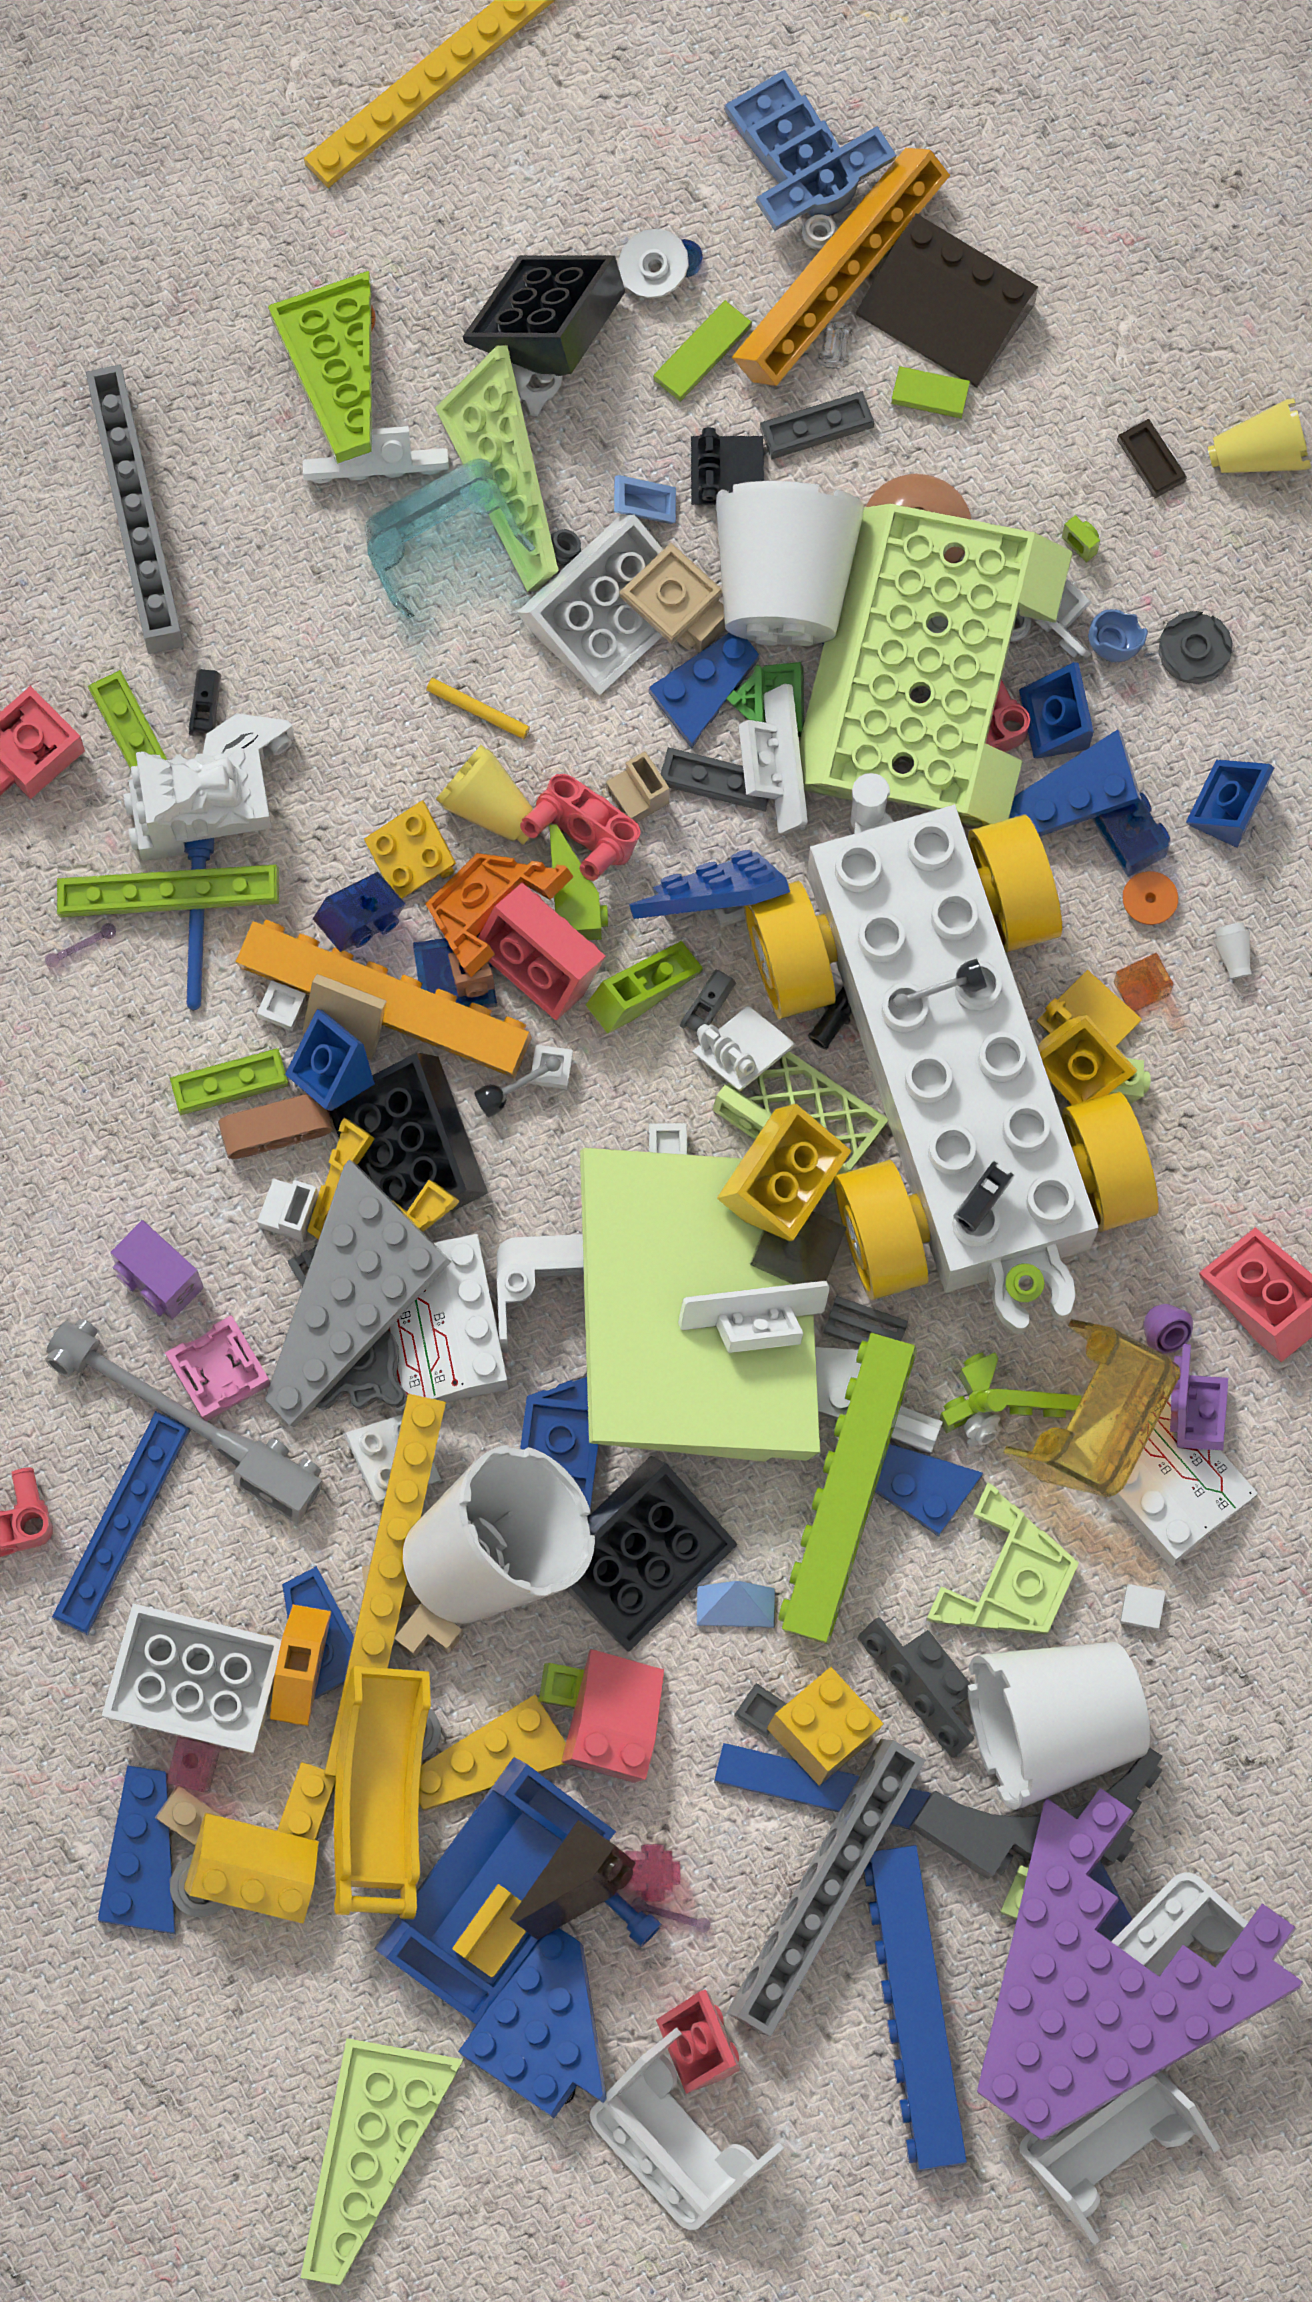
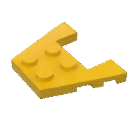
(353, 1143)

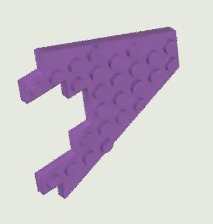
(1085, 2016)

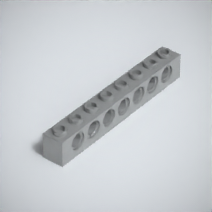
(134, 509)
(825, 1887)

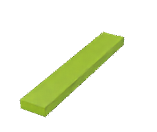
(168, 891)

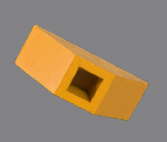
(299, 1665)

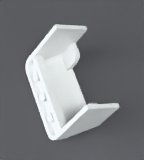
(531, 1257)
(1176, 1917)
(1106, 2138)
(667, 2146)

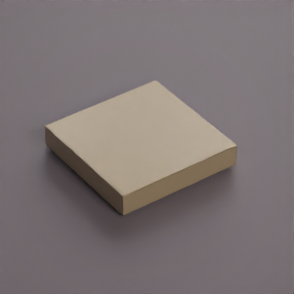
(671, 593)
(351, 1008)

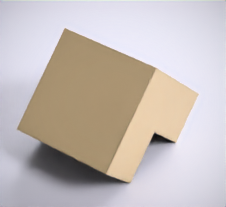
(639, 788)
(427, 1626)

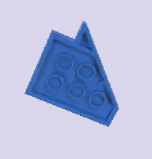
(739, 882)
(542, 2028)

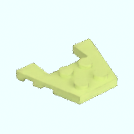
(1025, 1580)

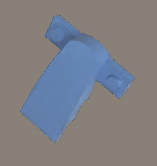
(802, 152)

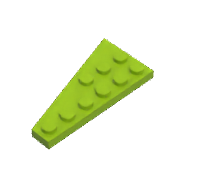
(332, 355)

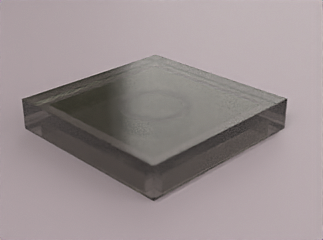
(806, 1257)

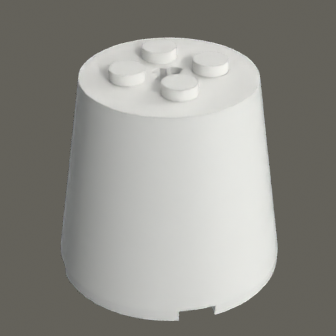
(785, 560)
(500, 1537)
(1056, 1717)

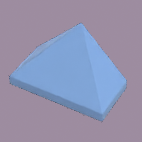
(645, 499)
(735, 1605)

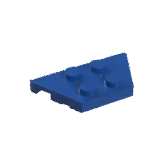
(560, 1428)

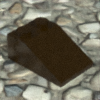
(576, 1879)

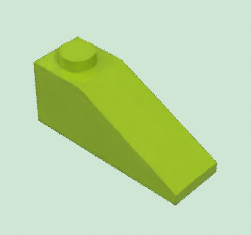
(579, 898)
(642, 986)

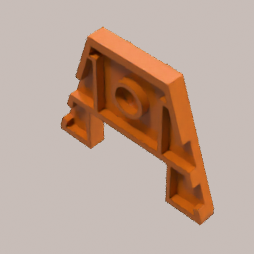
(474, 891)

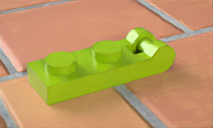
(1023, 1402)

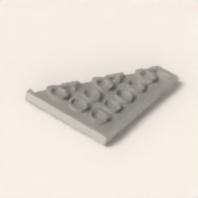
(358, 1284)

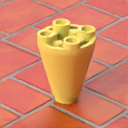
(487, 796)

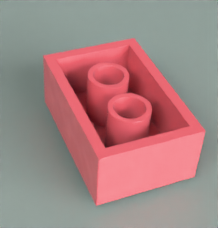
(540, 951)

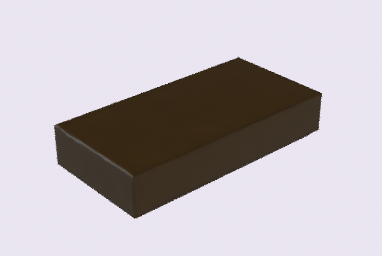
(1151, 458)

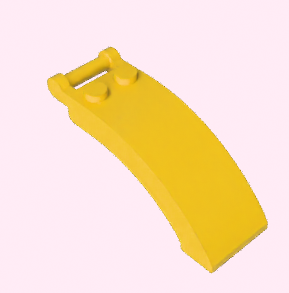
(379, 1789)

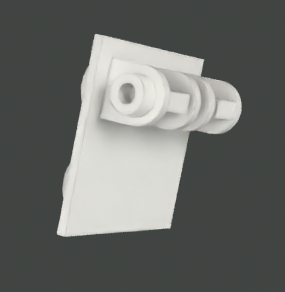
(742, 1047)
(374, 1452)

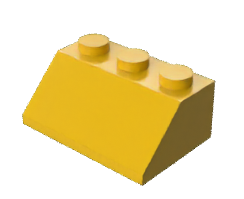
(784, 1173)
(253, 1868)

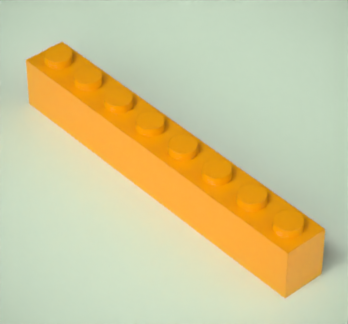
(840, 266)
(408, 1009)

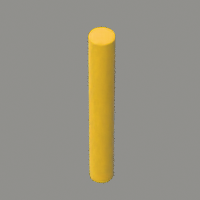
(478, 708)

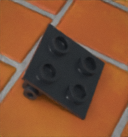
(723, 462)

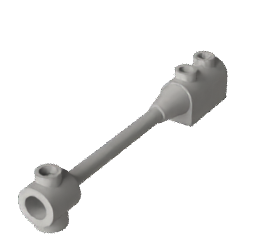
(260, 1468)

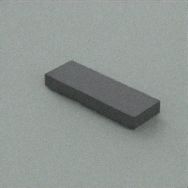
(817, 425)
(708, 778)

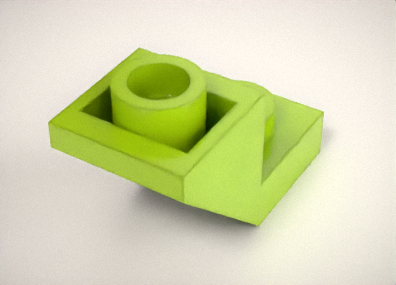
(974, 1376)

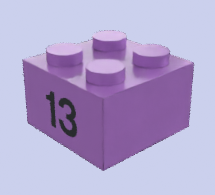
(157, 1270)

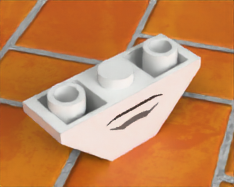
(248, 731)

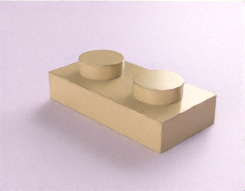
(184, 1814)

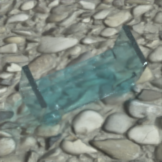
(470, 486)

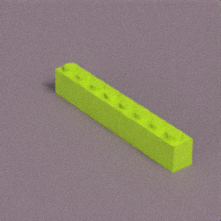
(848, 1489)

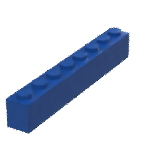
(916, 2009)

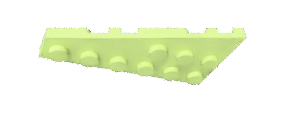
(489, 424)
(374, 2127)

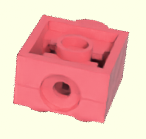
(34, 744)

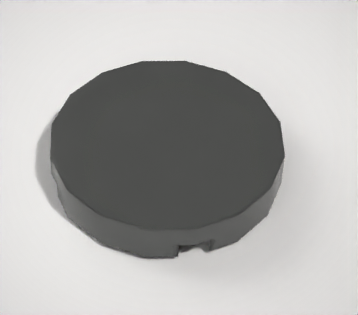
(1195, 647)

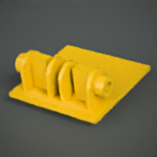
(410, 850)
(1099, 1003)

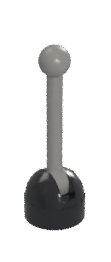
(968, 977)
(493, 1098)

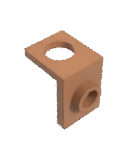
(471, 986)

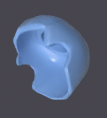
(1116, 635)

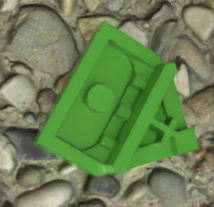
(749, 696)

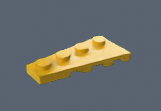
(482, 1756)

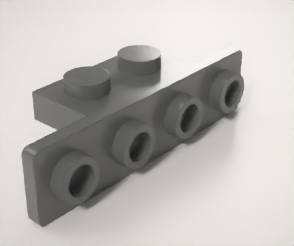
(925, 1679)

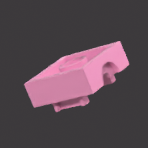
(225, 1383)

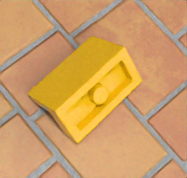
(491, 1933)

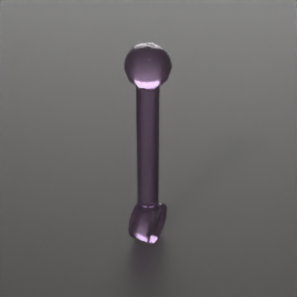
(107, 931)
(701, 1924)

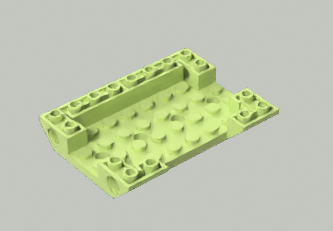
(883, 650)

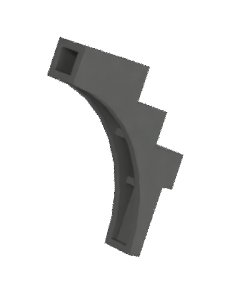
(985, 1839)

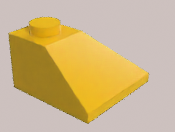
(1083, 1061)

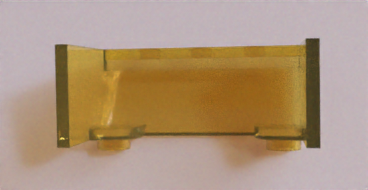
(1111, 1419)

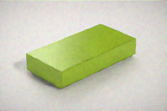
(930, 392)

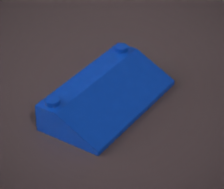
(503, 1844)

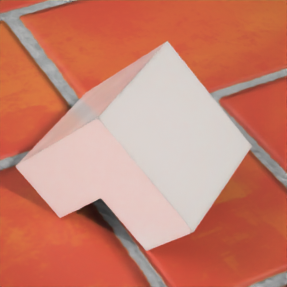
(288, 1209)

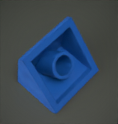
(1058, 713)
(1230, 799)
(330, 1063)

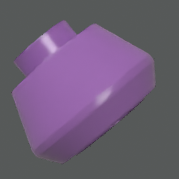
(1167, 1328)

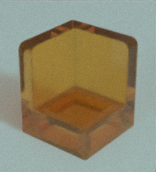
(1143, 982)

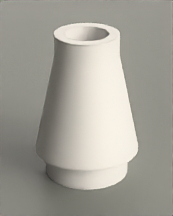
(1234, 949)

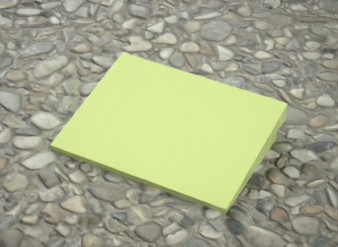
(647, 1245)

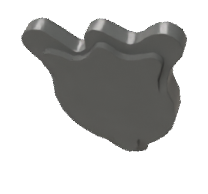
(371, 1378)

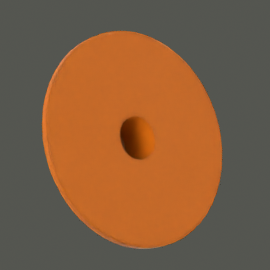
(1150, 898)

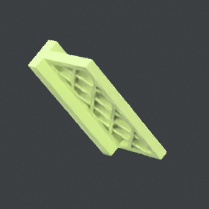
(751, 1118)

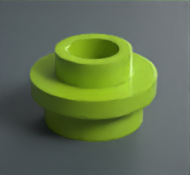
(1012, 1280)

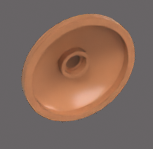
(926, 494)

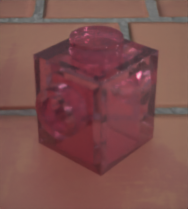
(187, 1775)
(653, 1873)

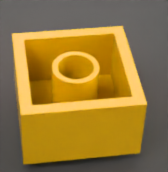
(824, 1726)

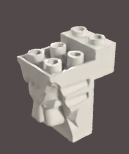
(194, 800)

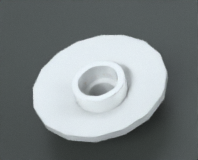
(643, 252)

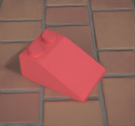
(1264, 1292)
(615, 1717)
(703, 2049)

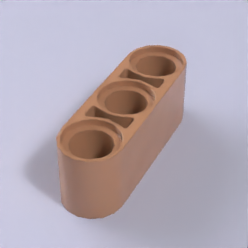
(274, 1126)

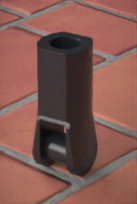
(204, 700)
(980, 1199)

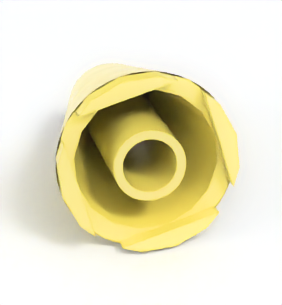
(1262, 443)

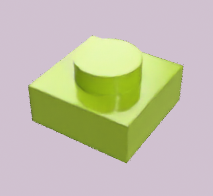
(1081, 537)
(560, 1685)

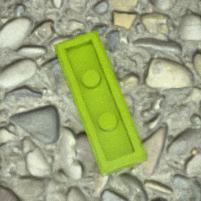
(702, 350)
(124, 718)
(229, 1081)

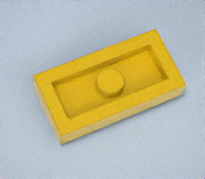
(307, 1802)

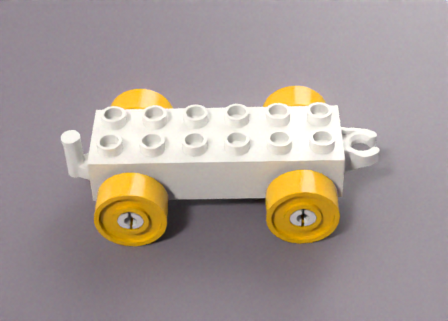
(957, 1066)

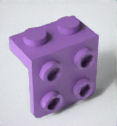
(1198, 1407)

